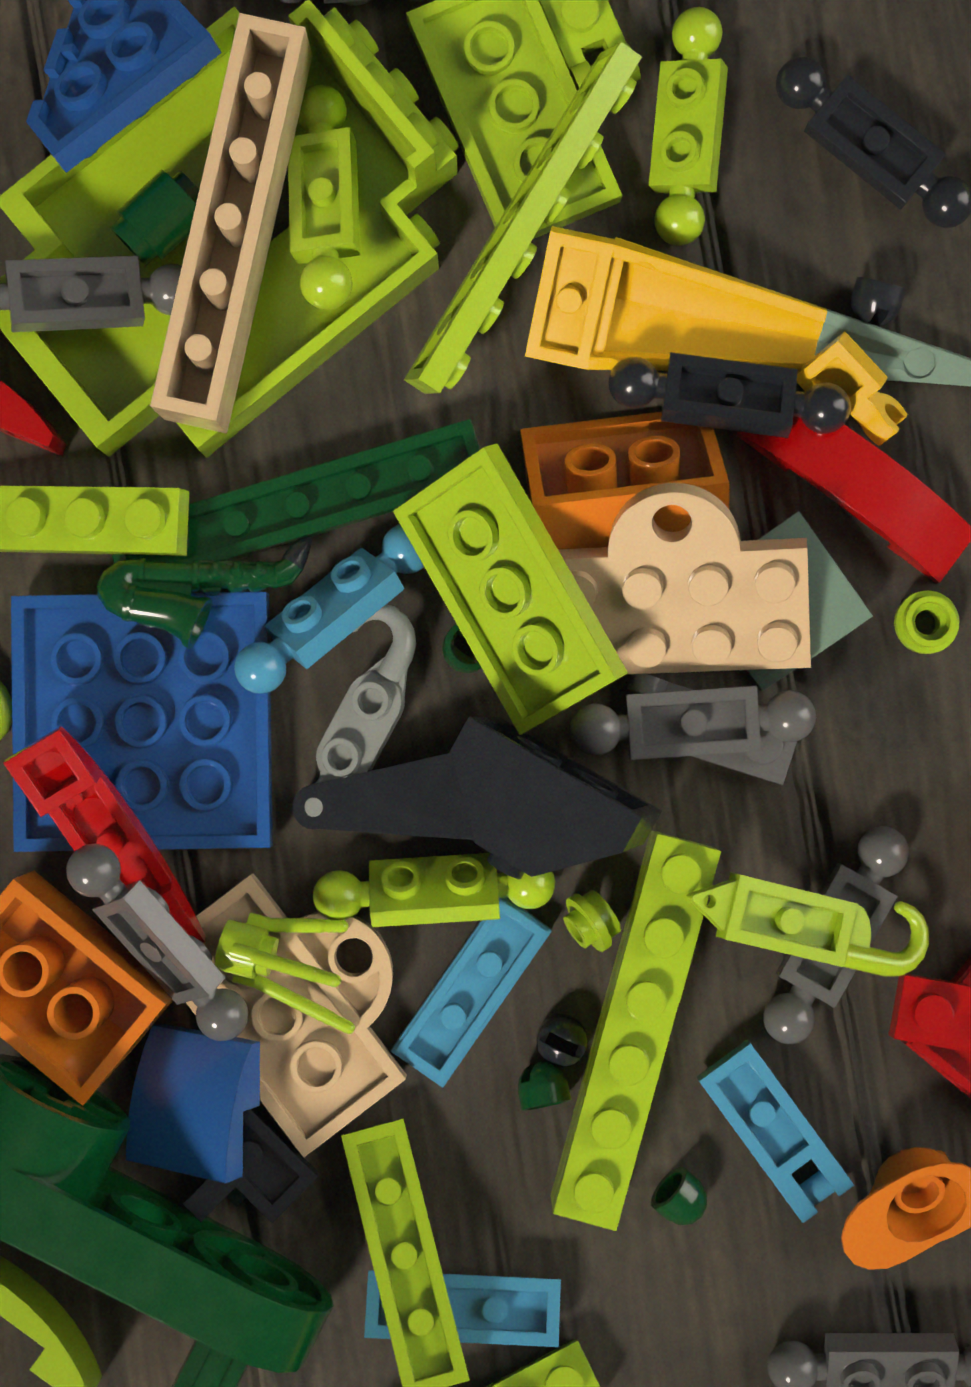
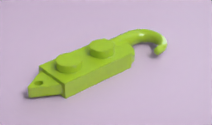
(807, 925)

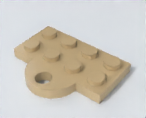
(697, 592)
(310, 1071)

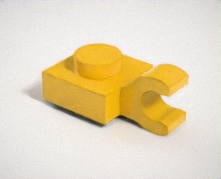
(855, 372)

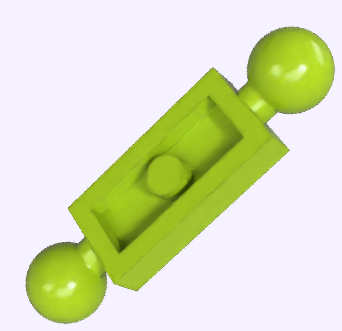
(688, 126)
(324, 198)
(428, 891)

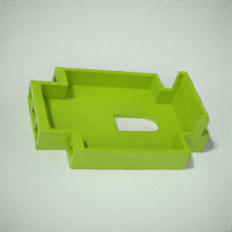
(111, 373)

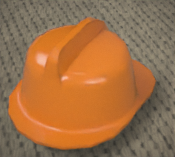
(910, 1208)

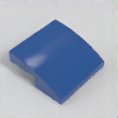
(193, 1102)

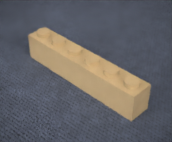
(232, 223)

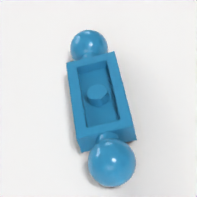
(328, 612)

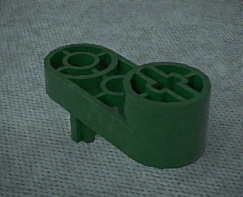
(140, 1244)

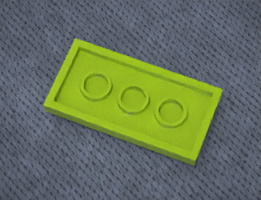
(504, 98)
(509, 589)

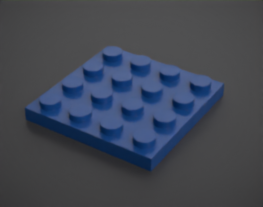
(152, 714)

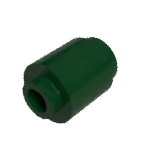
(157, 216)

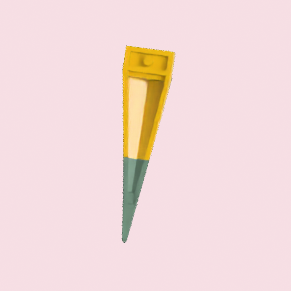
(625, 300)

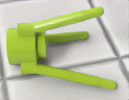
(250, 953)

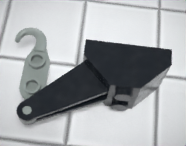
(493, 787)

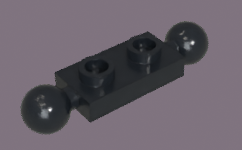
(874, 142)
(729, 395)

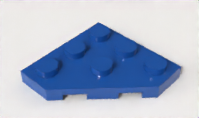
(112, 69)

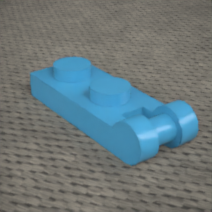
(773, 1128)

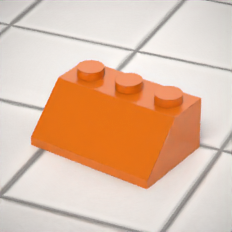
(591, 468)
(69, 988)

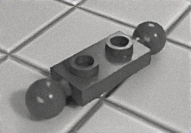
(84, 293)
(693, 722)
(157, 941)
(790, 1015)
(872, 1361)

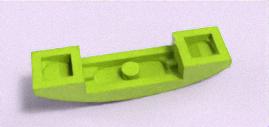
(35, 1312)

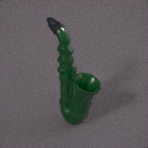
(161, 591)

